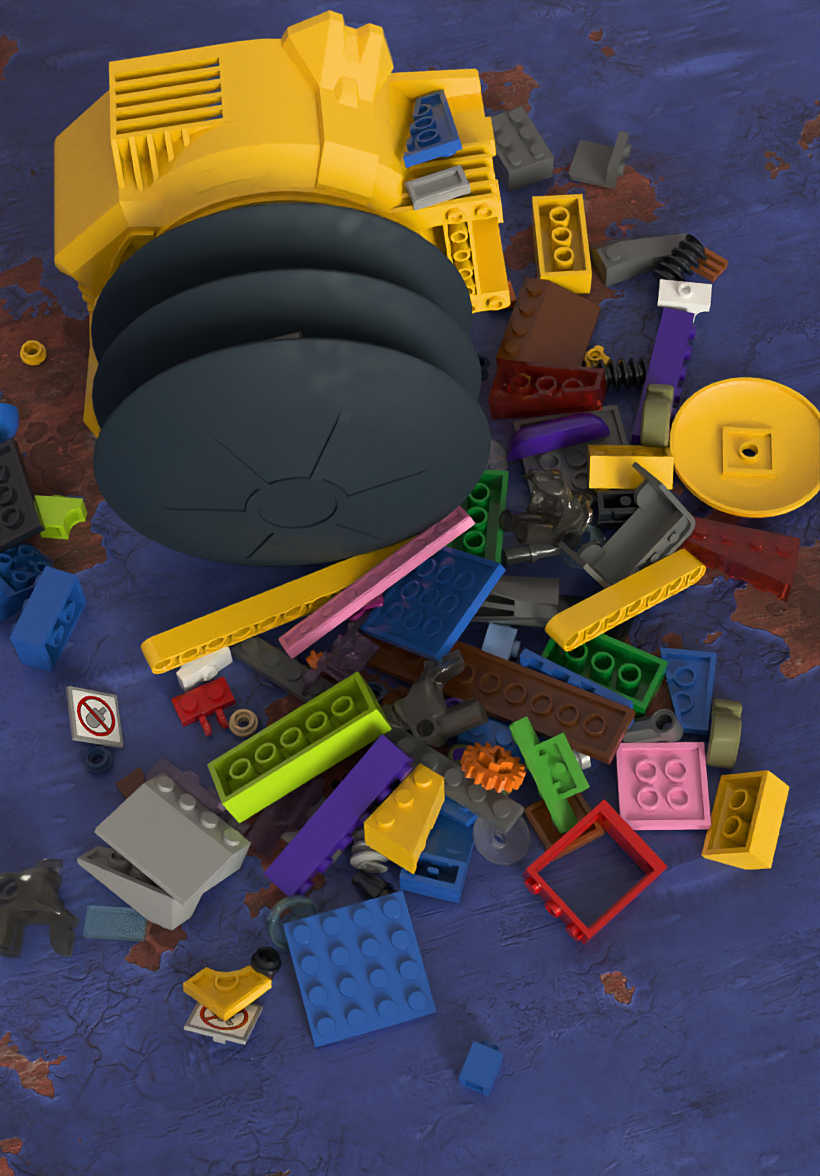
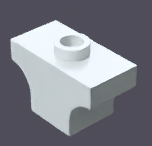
(684, 296)
(203, 669)

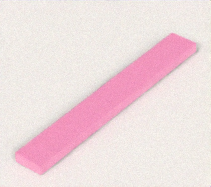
(375, 582)

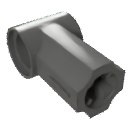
(649, 728)

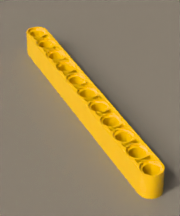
(257, 613)

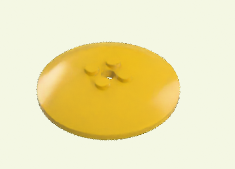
(755, 416)

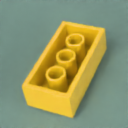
(561, 241)

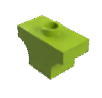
(60, 515)

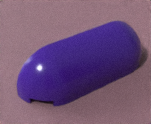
(555, 435)

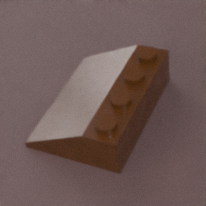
(549, 325)

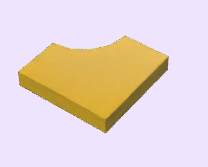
(226, 991)

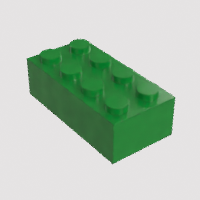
(484, 508)
(614, 667)

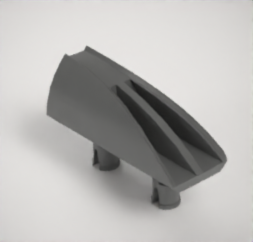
(520, 602)

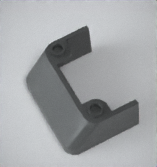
(642, 540)

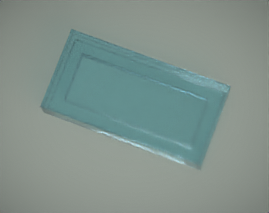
(114, 923)

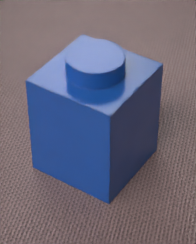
(481, 1067)

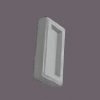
(437, 187)

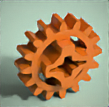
(492, 767)

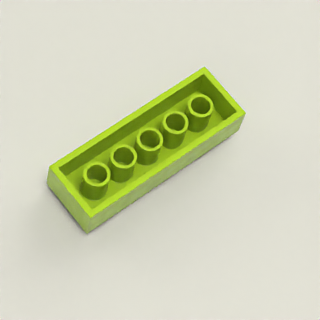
(298, 747)

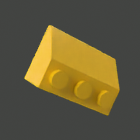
(612, 466)
(746, 820)

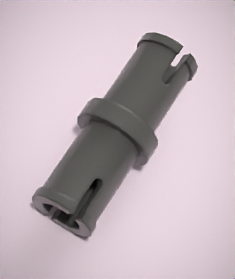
(529, 553)

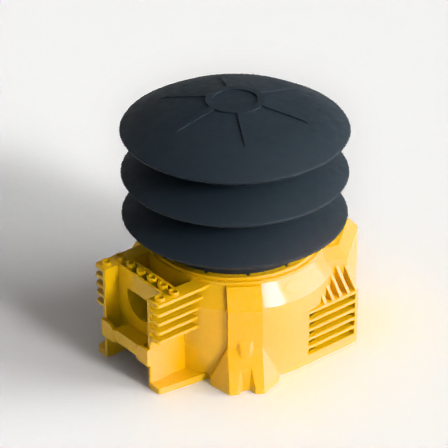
(269, 230)

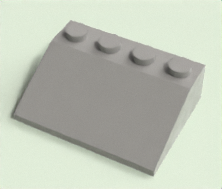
(174, 839)

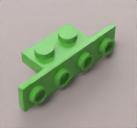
(553, 770)

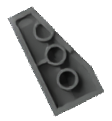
(630, 257)

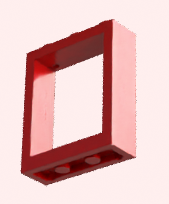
(626, 839)

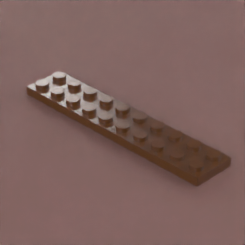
(514, 691)

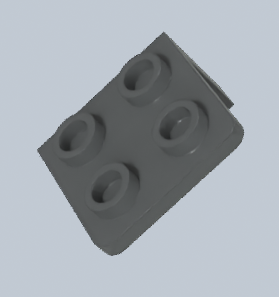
(600, 163)

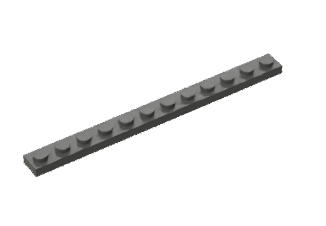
(288, 674)

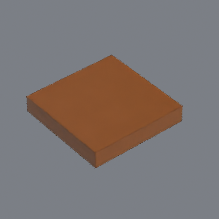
(548, 834)

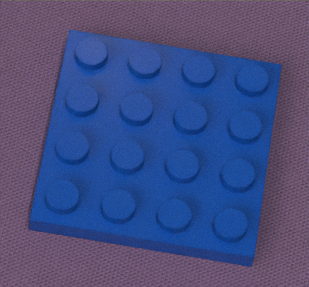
(433, 603)
(359, 968)

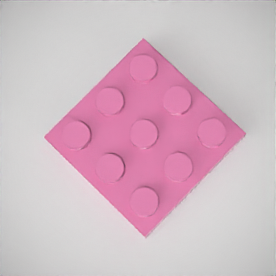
(663, 786)

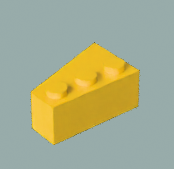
(406, 817)

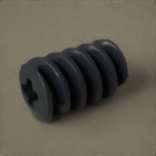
(681, 260)
(623, 373)

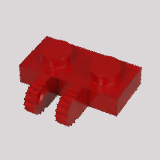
(203, 702)

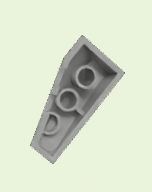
(136, 887)

